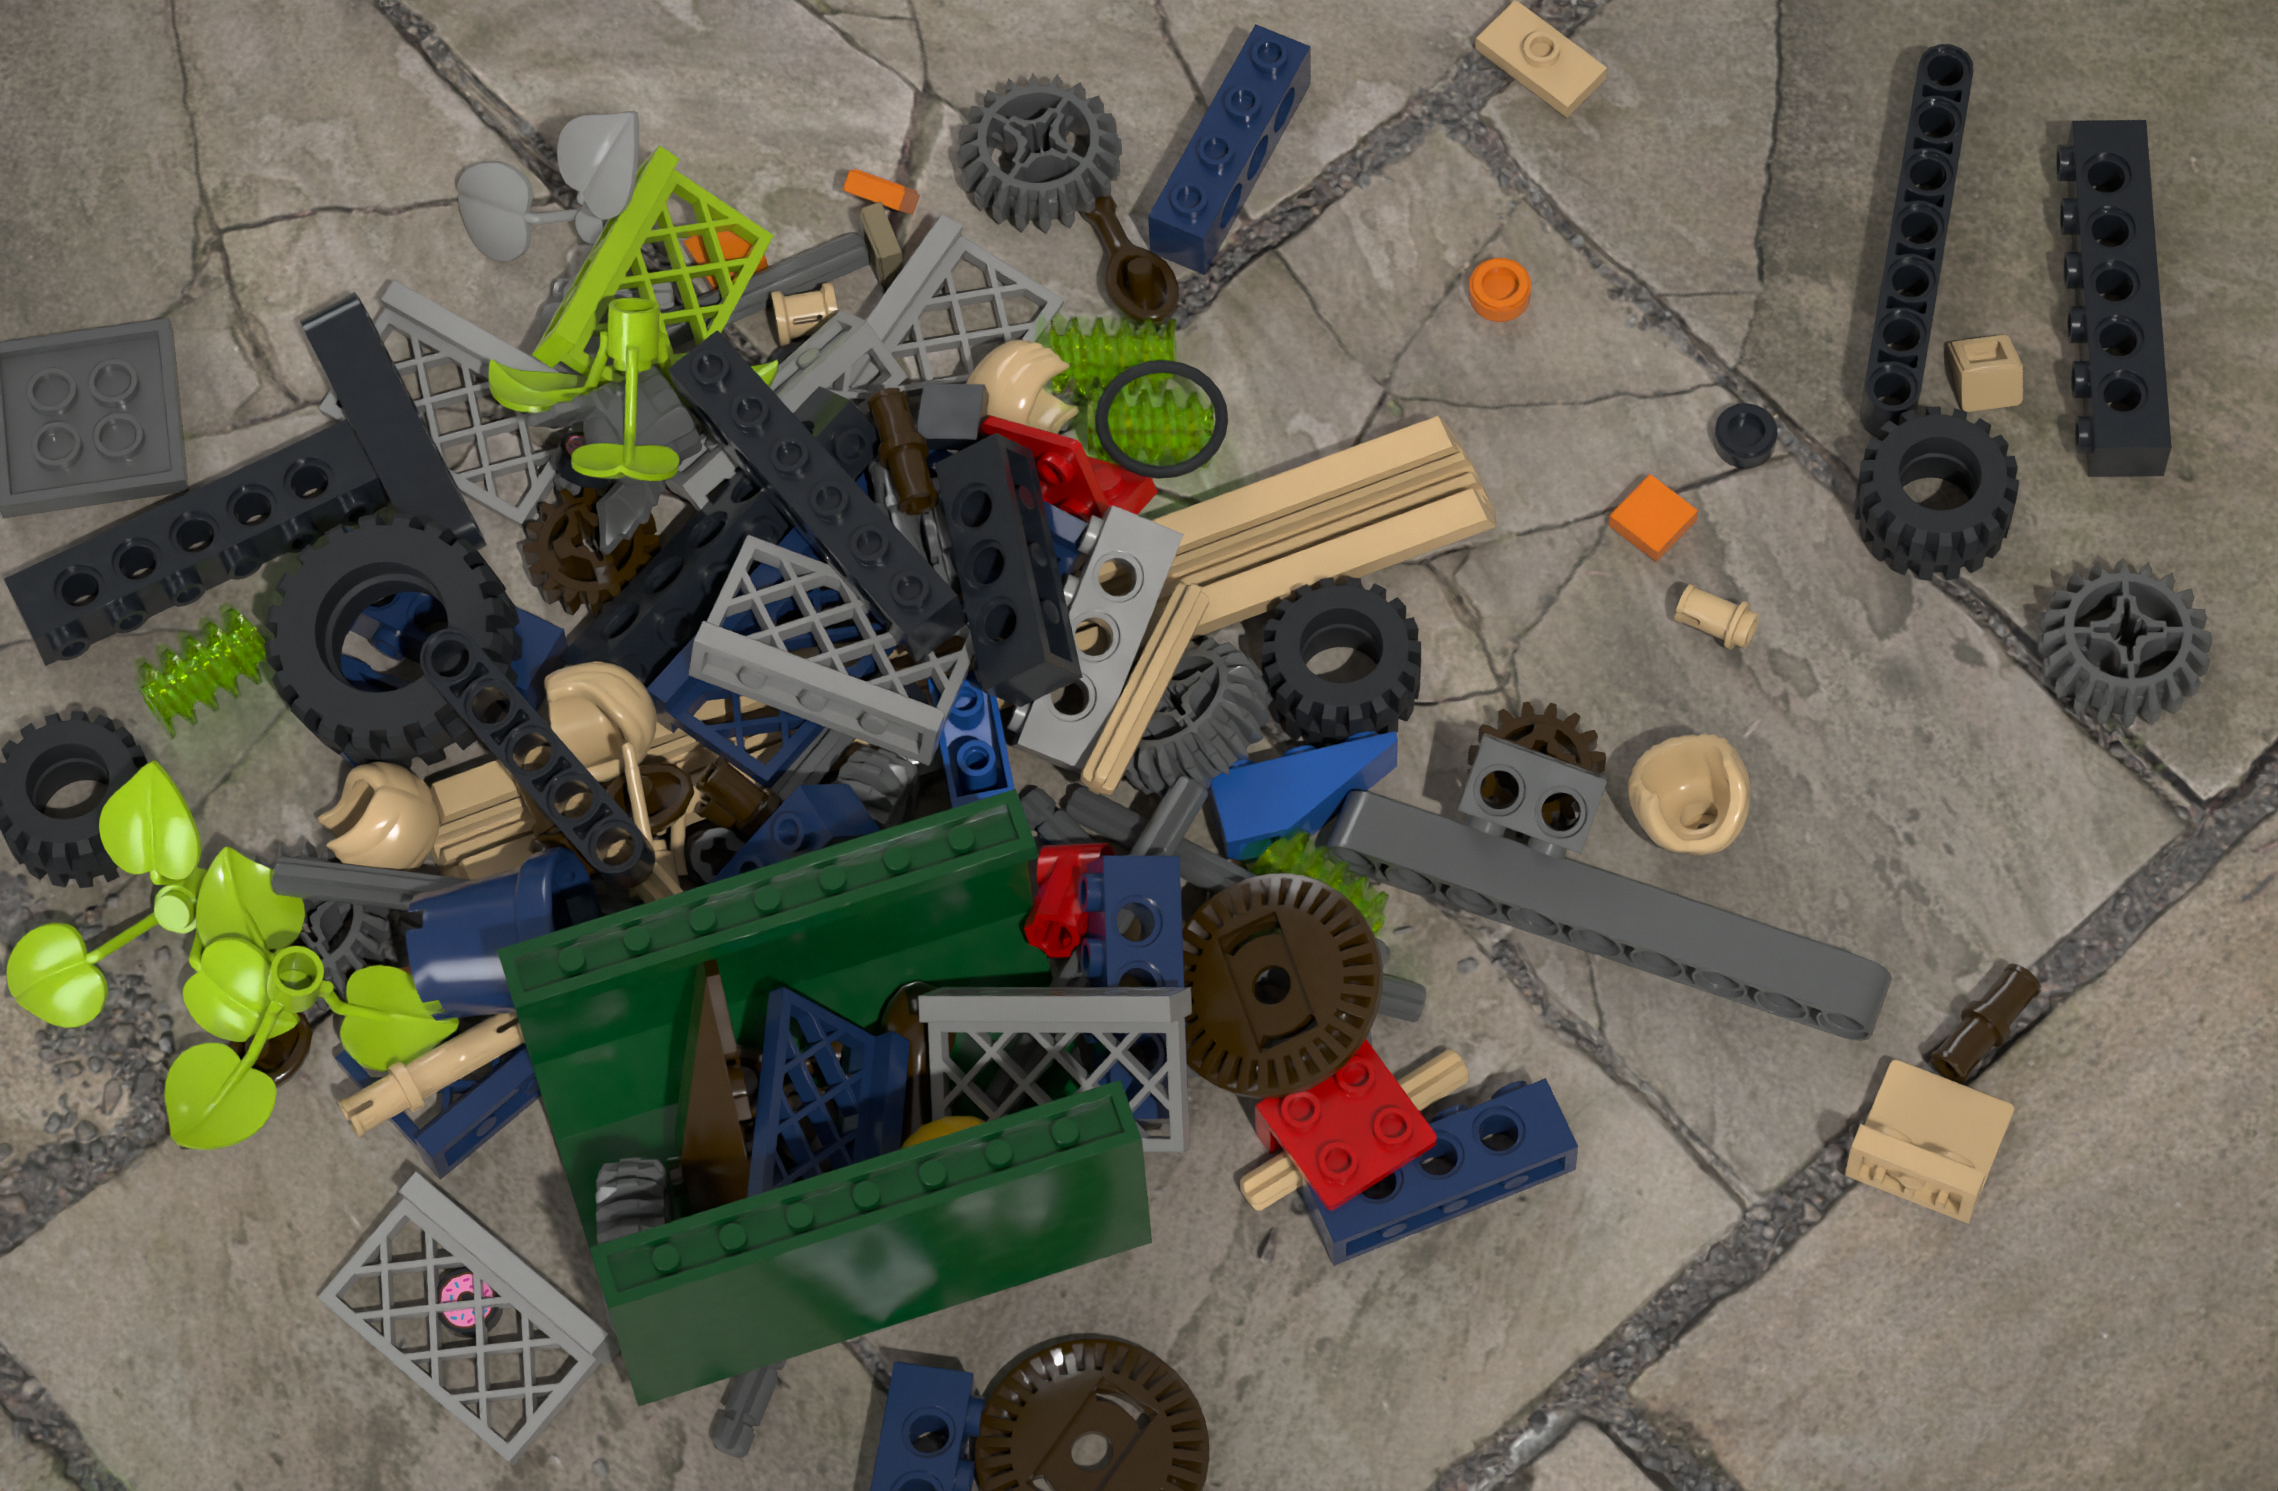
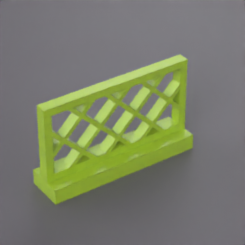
(619, 250)

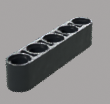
(387, 417)
(518, 735)

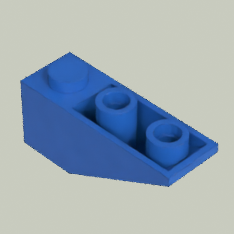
(973, 745)
(1294, 791)

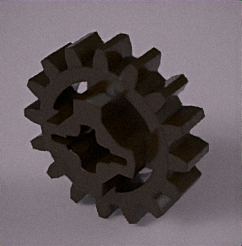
(571, 567)
(1542, 735)

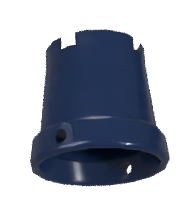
(466, 924)

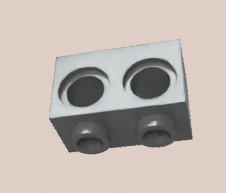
(1537, 780)

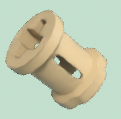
(803, 313)

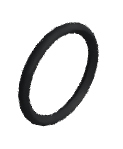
(1165, 471)

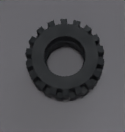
(1945, 450)
(1348, 619)
(42, 766)

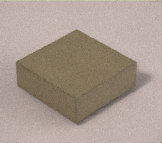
(881, 243)

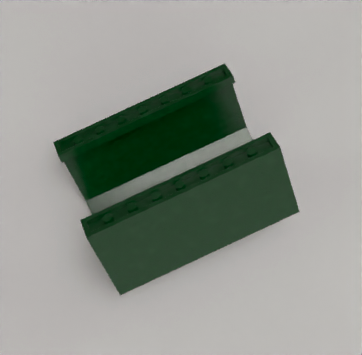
(866, 1241)

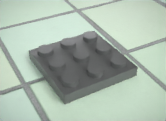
(90, 418)

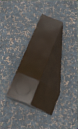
(713, 1106)

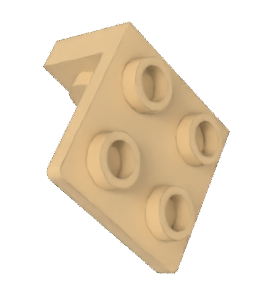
(1929, 1140)

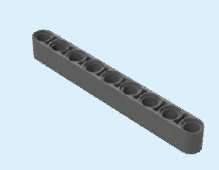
(1610, 916)

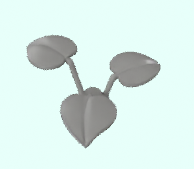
(594, 157)

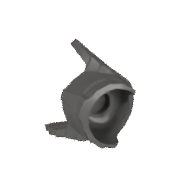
(660, 421)

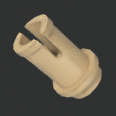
(1717, 617)

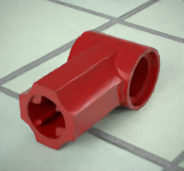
(1056, 917)

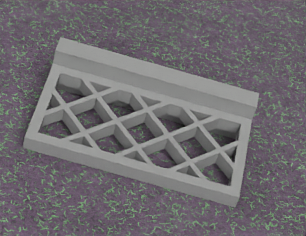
(916, 292)
(472, 349)
(820, 685)
(1061, 1011)
(507, 1276)

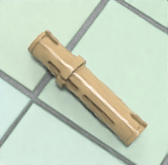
(431, 1072)

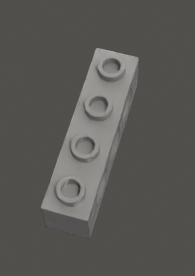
(1147, 555)

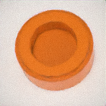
(1500, 289)

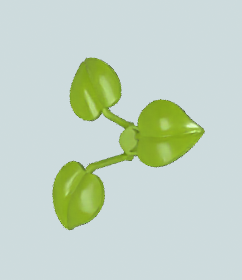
(633, 344)
(143, 831)
(217, 1097)

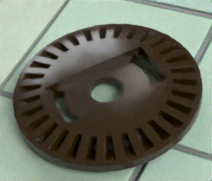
(1332, 976)
(1053, 1403)

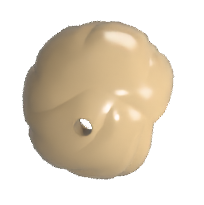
(1015, 384)
(597, 711)
(1686, 780)
(383, 819)

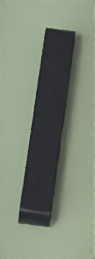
(1921, 215)

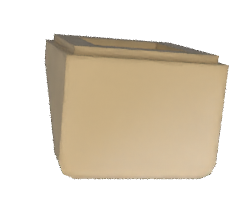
(1986, 373)

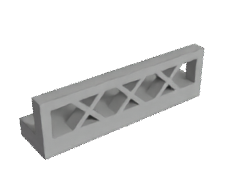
(816, 363)

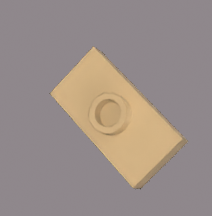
(1541, 58)

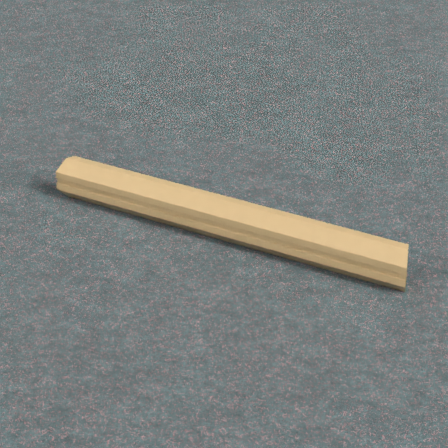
(1241, 547)

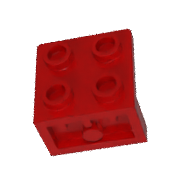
(1073, 479)
(1346, 1129)

